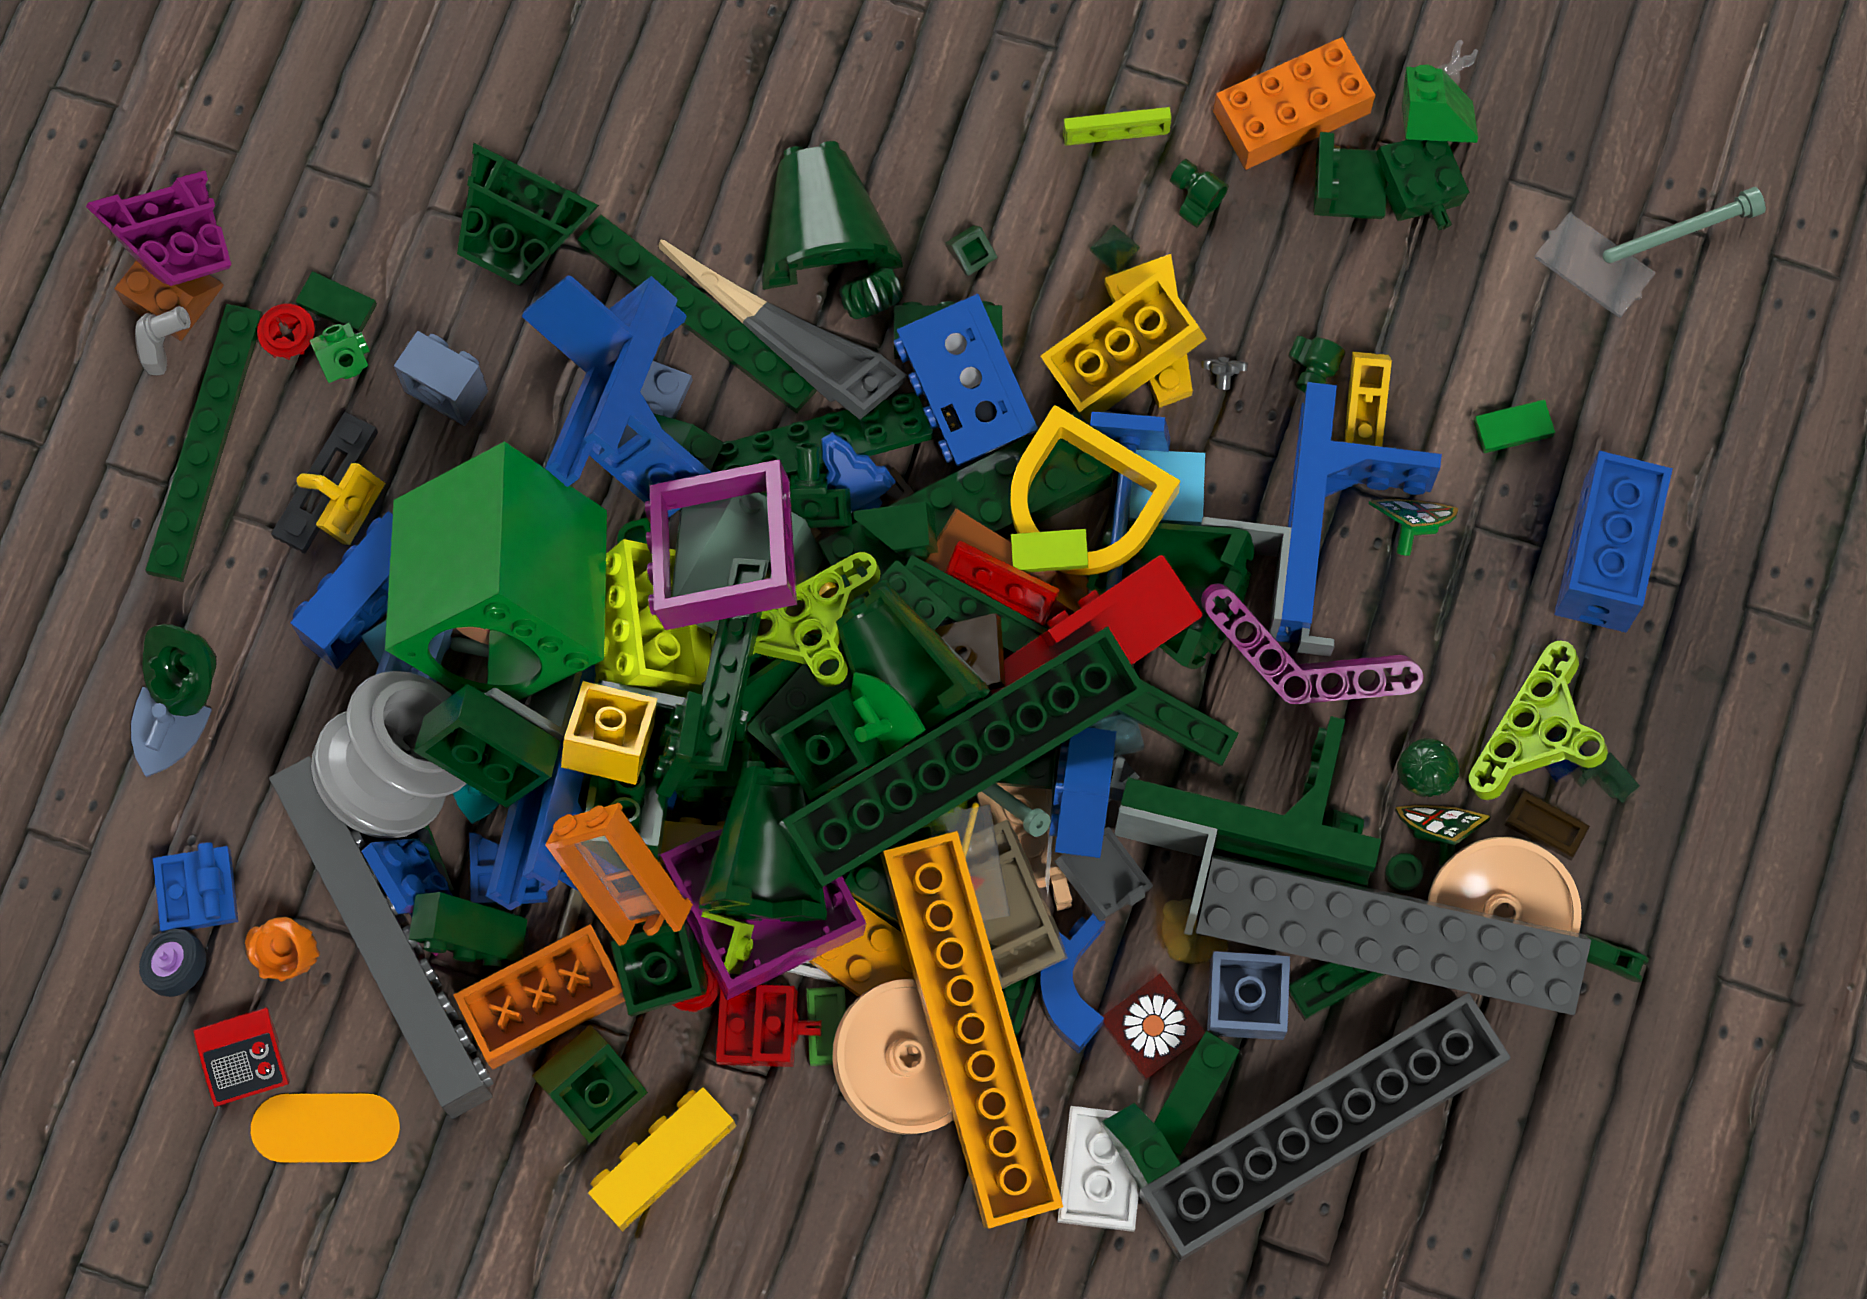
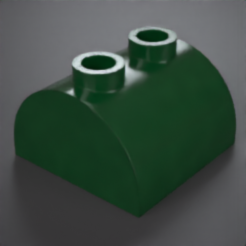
(659, 969)

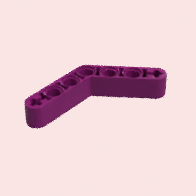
(1310, 673)

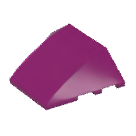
(168, 229)

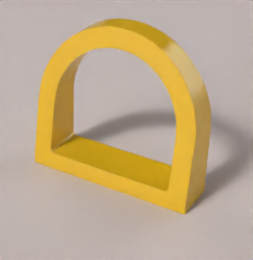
(1065, 426)

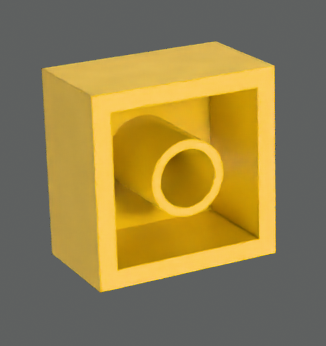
(609, 732)

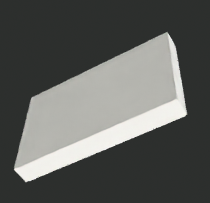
(1095, 1180)

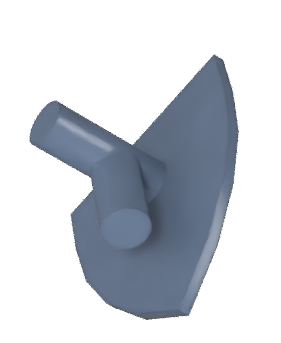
(161, 737)

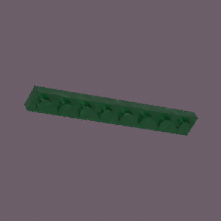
(704, 316)
(204, 444)

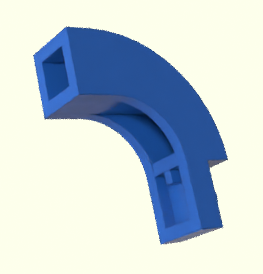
(1064, 1008)

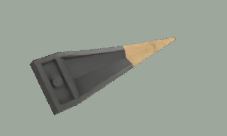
(831, 364)

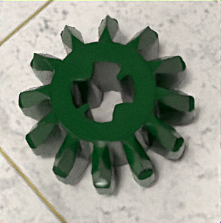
(871, 293)

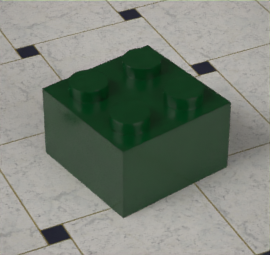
(824, 745)

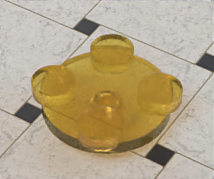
(1184, 947)

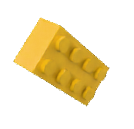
(1123, 346)

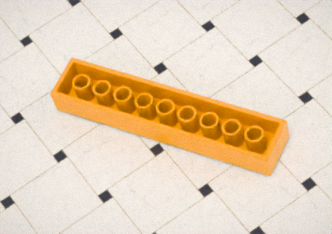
(971, 1030)

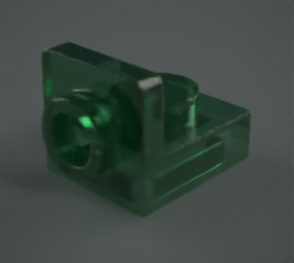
(1615, 778)

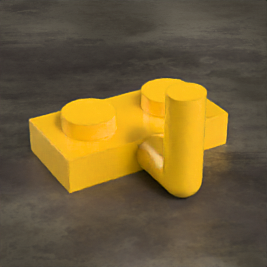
(348, 501)

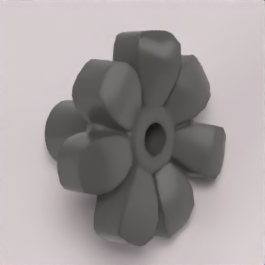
(1224, 370)

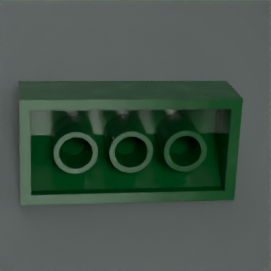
(639, 801)

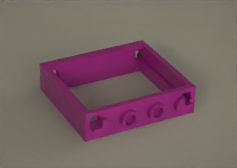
(735, 599)

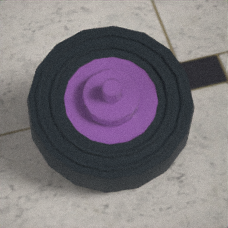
(172, 962)

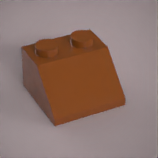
(147, 294)

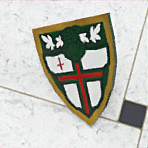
(1441, 825)

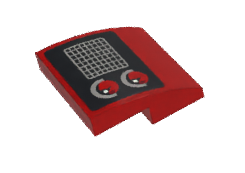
(241, 1056)

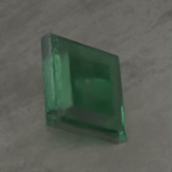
(1115, 248)

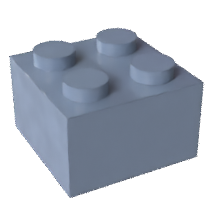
(441, 377)
(1248, 995)

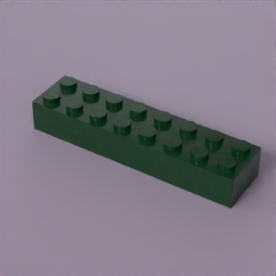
(985, 495)

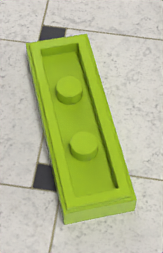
(1116, 126)

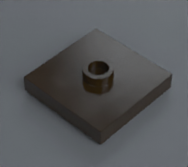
(979, 645)

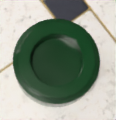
(1403, 872)

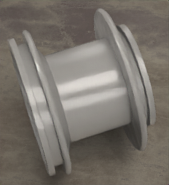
(369, 763)

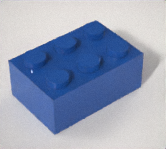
(1083, 792)

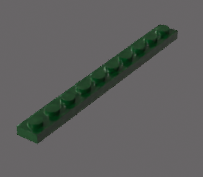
(1152, 709)

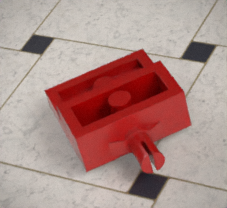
(761, 1027)

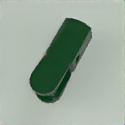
(1606, 955)

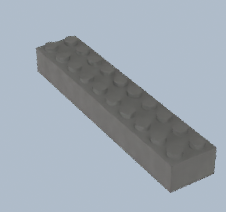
(1393, 934)
(392, 959)
(1323, 1127)

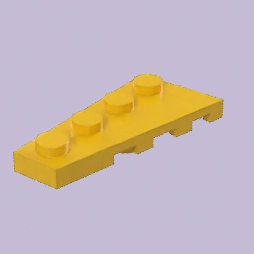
(1174, 381)

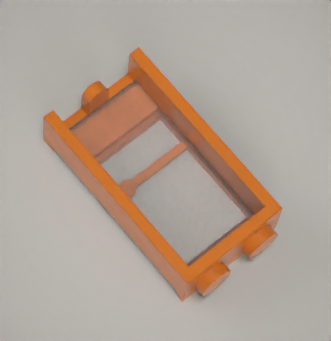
(616, 872)

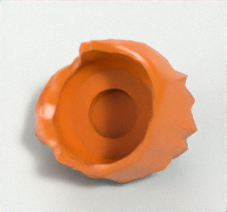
(281, 949)

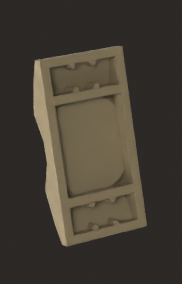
(1029, 936)

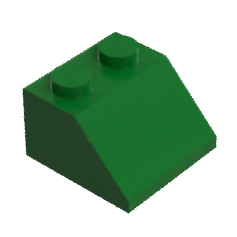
(1436, 107)

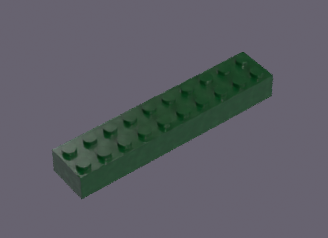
(961, 758)

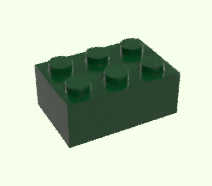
(487, 746)

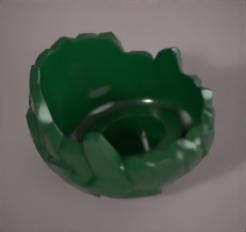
(1428, 768)

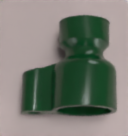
(1203, 189)
(1319, 357)

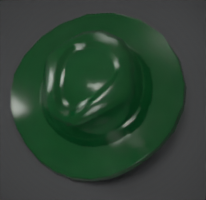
(178, 668)

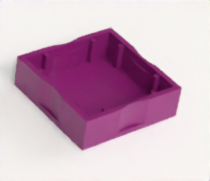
(776, 944)

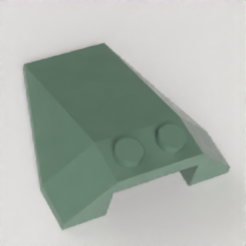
(730, 529)

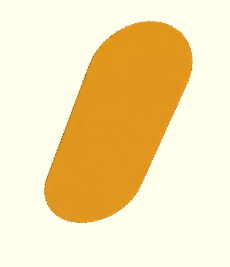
(325, 1128)

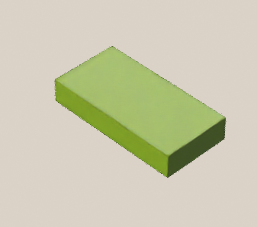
(1050, 550)

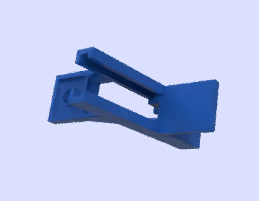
(616, 354)

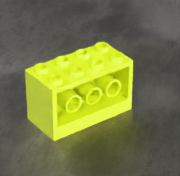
(636, 644)

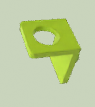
(740, 944)

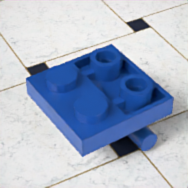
(404, 871)
(195, 888)

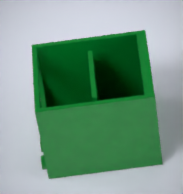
(501, 553)

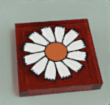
(1153, 1026)

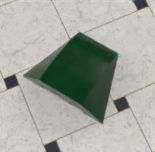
(515, 217)

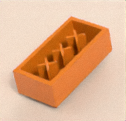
(1293, 103)
(540, 997)

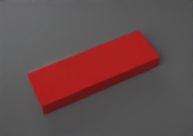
(1002, 582)

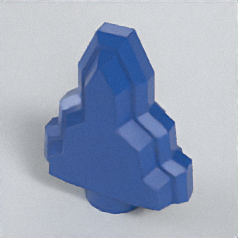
(855, 472)

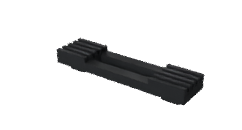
(353, 439)

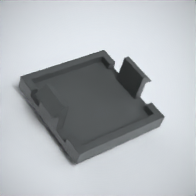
(1106, 881)

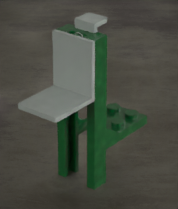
(1210, 825)

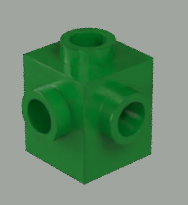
(340, 352)

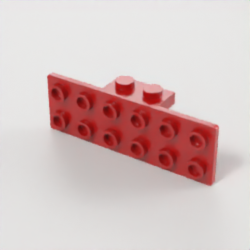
(1138, 610)

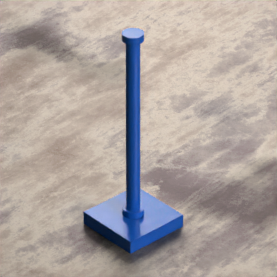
(1133, 433)

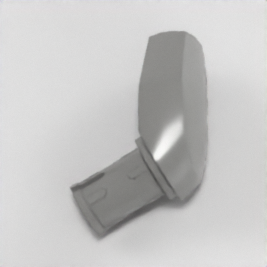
(150, 337)

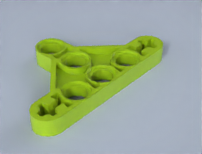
(820, 614)
(1532, 746)

